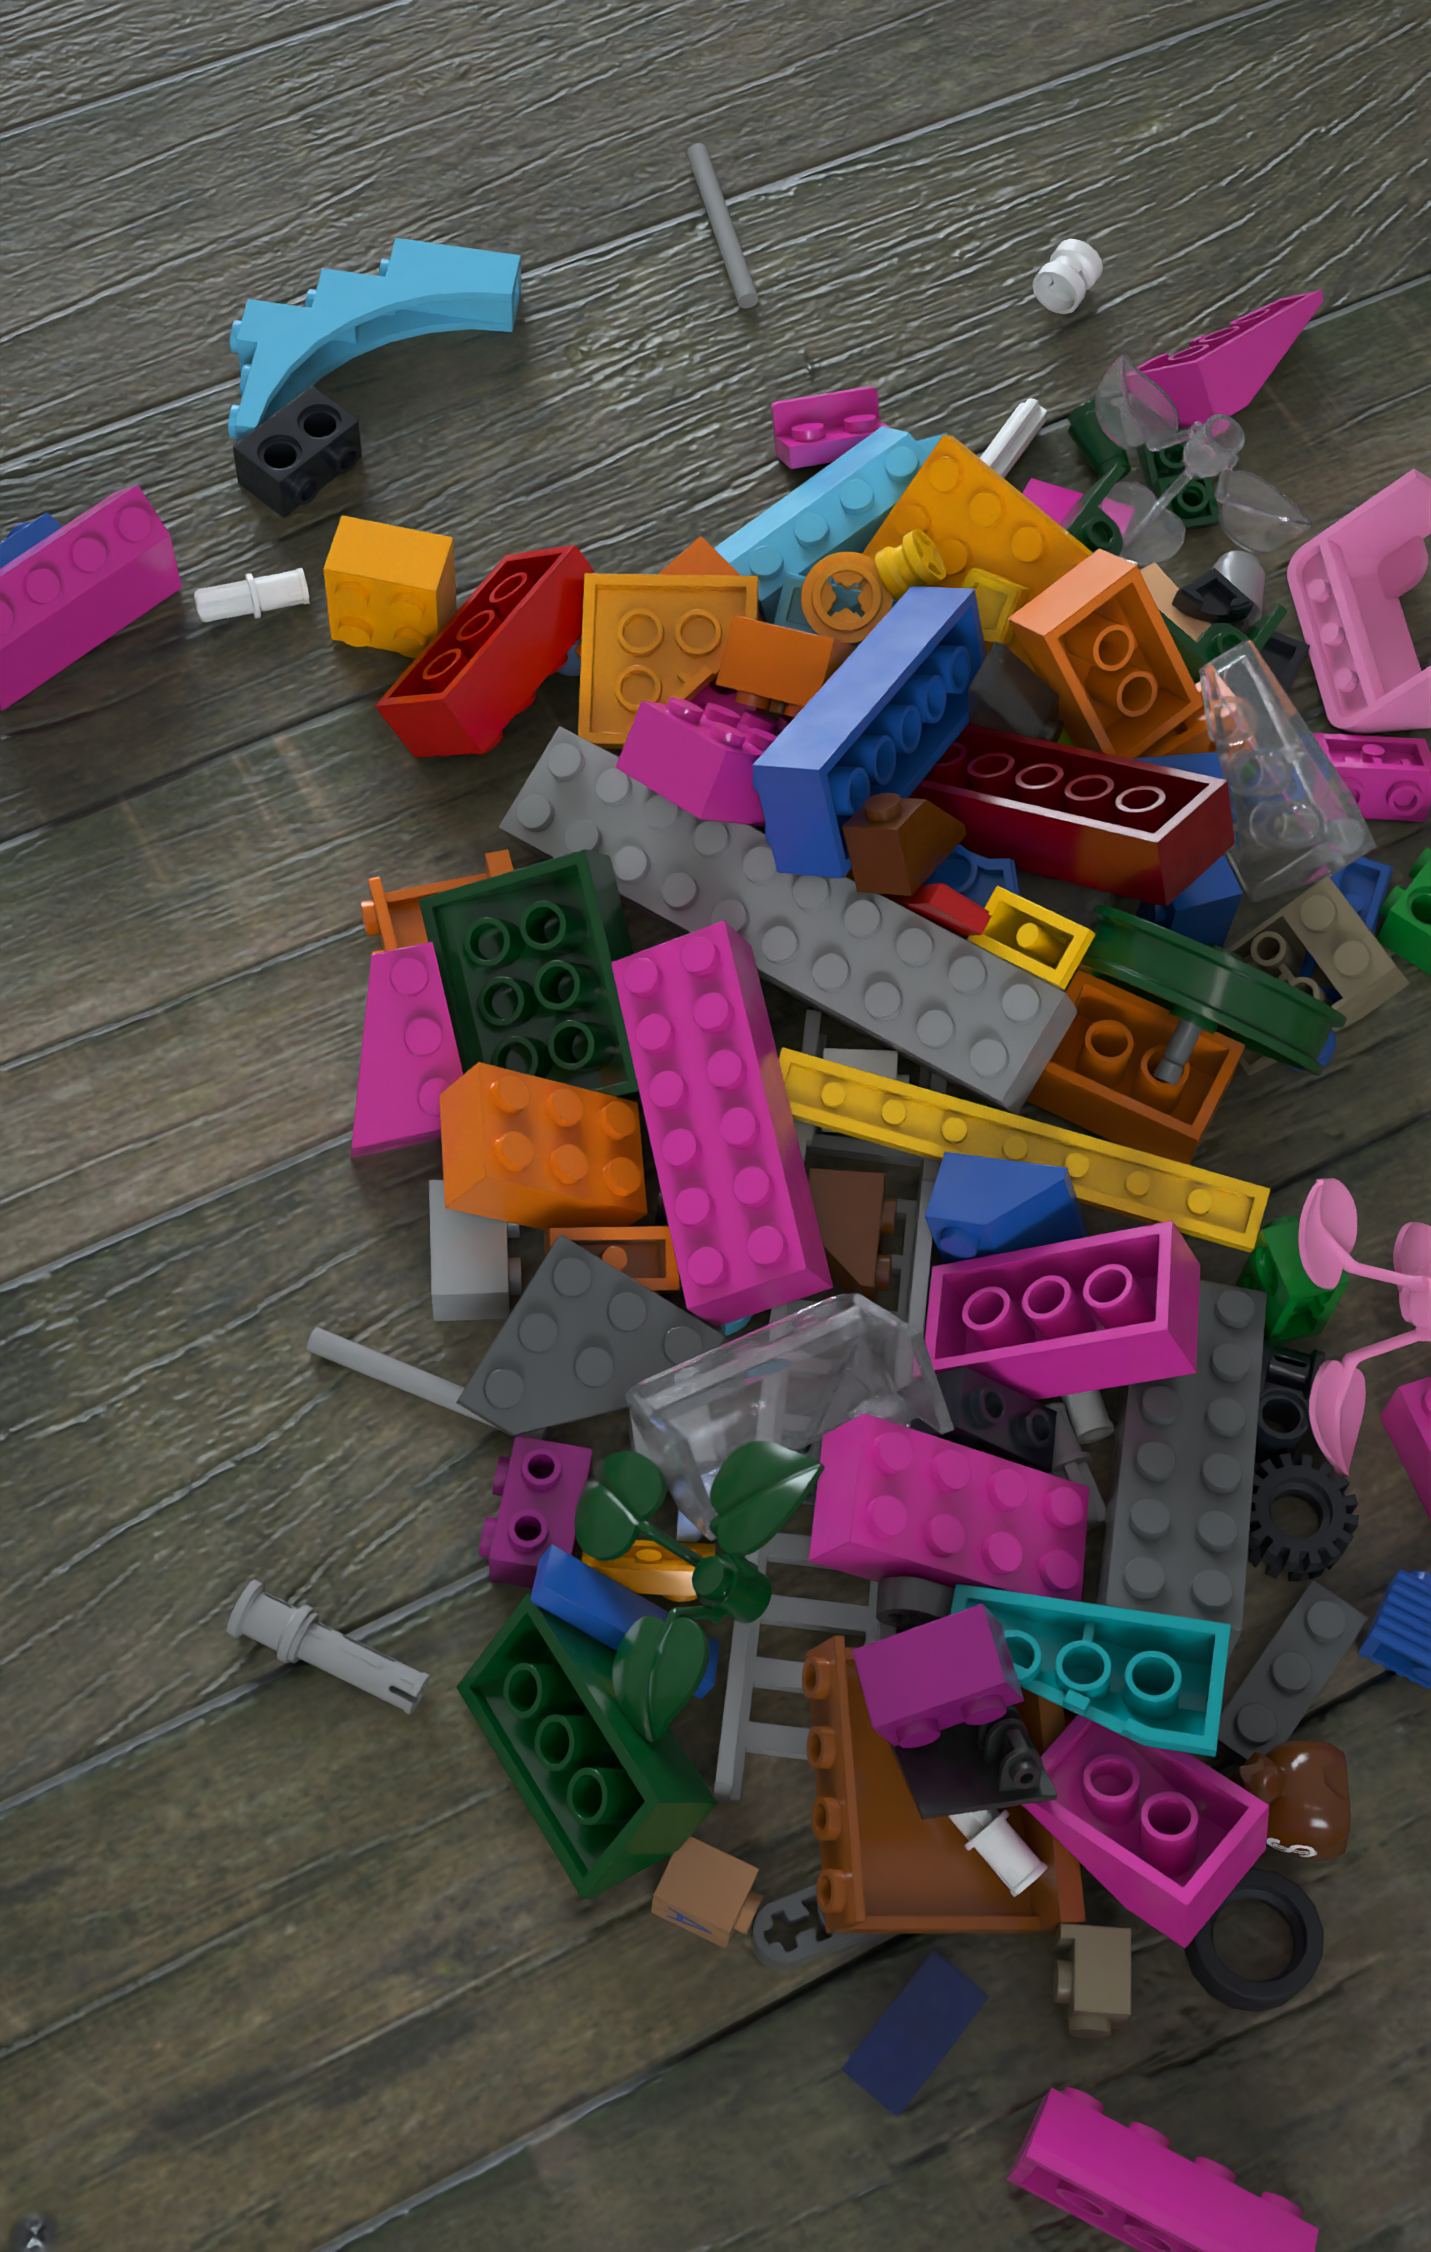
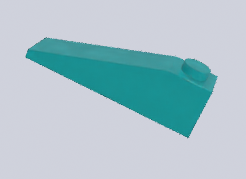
(1116, 1666)

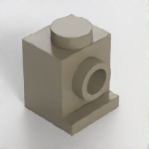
(1092, 1978)

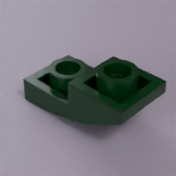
(1195, 501)

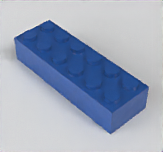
(871, 727)

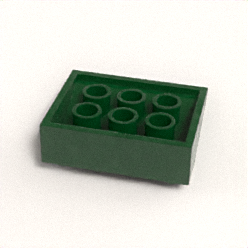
(534, 971)

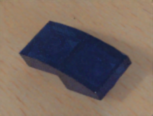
(915, 2033)

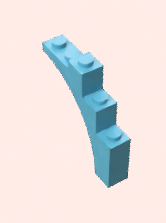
(351, 313)

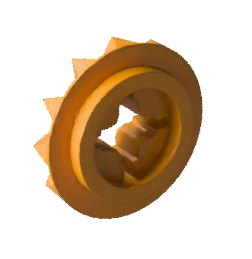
(848, 571)

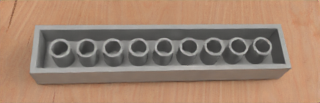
(809, 934)

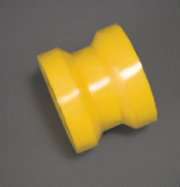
(910, 564)

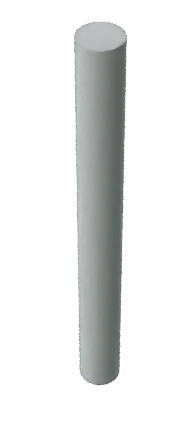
(722, 226)
(395, 1373)

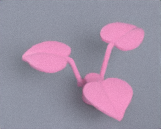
(1325, 1245)

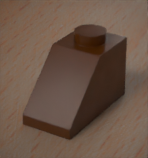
(898, 843)

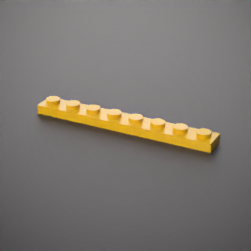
(1100, 1171)

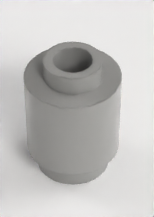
(1249, 577)

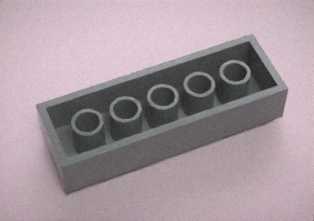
(1187, 1474)

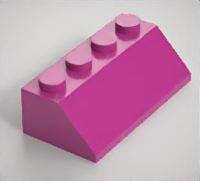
(81, 589)
(1142, 2190)

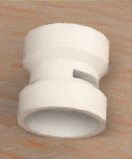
(1073, 270)

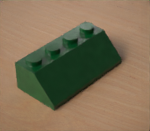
(579, 1765)

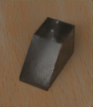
(1013, 698)

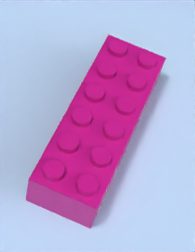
(720, 1126)

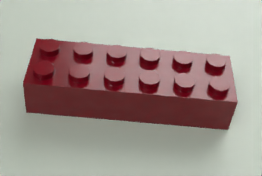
(1082, 813)

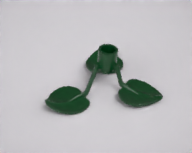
(754, 1498)

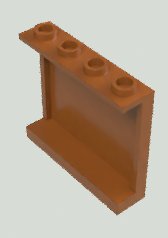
(886, 1863)

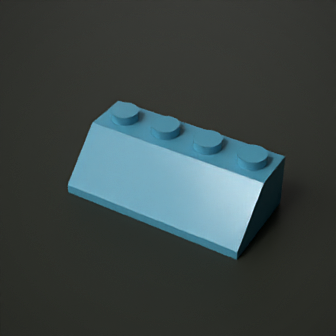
(825, 514)

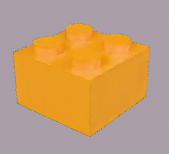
(389, 586)

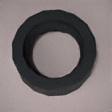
(1307, 1952)

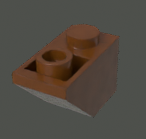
(852, 1222)

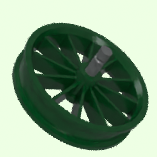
(1208, 993)

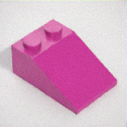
(1151, 1825)

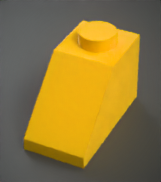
(1033, 938)

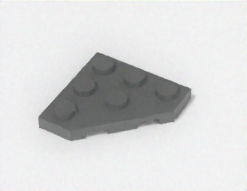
(578, 1345)

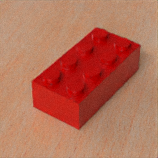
(490, 655)

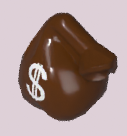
(1305, 1796)

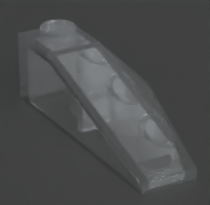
(1285, 795)

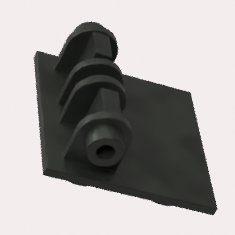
(975, 1769)

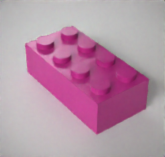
(700, 757)
(1070, 1313)
(944, 1514)

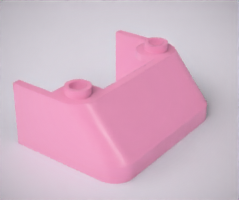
(1351, 611)

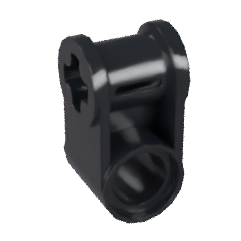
(1284, 1398)

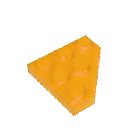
(652, 642)

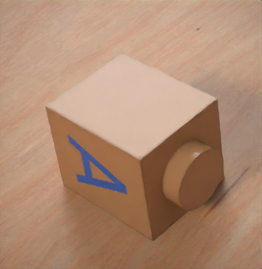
(708, 1892)

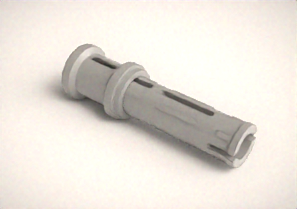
(300, 1635)

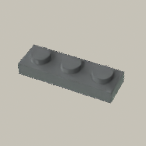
(1288, 1674)

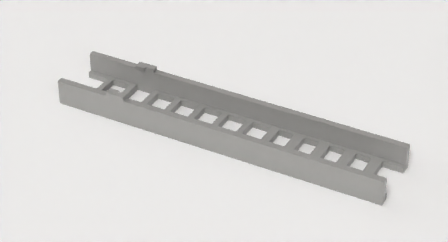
(744, 1667)

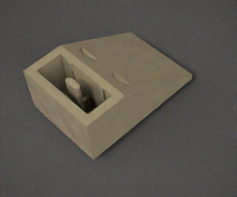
(1344, 953)

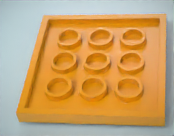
(979, 524)

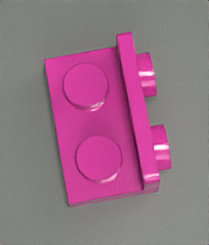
(823, 425)
(1383, 773)

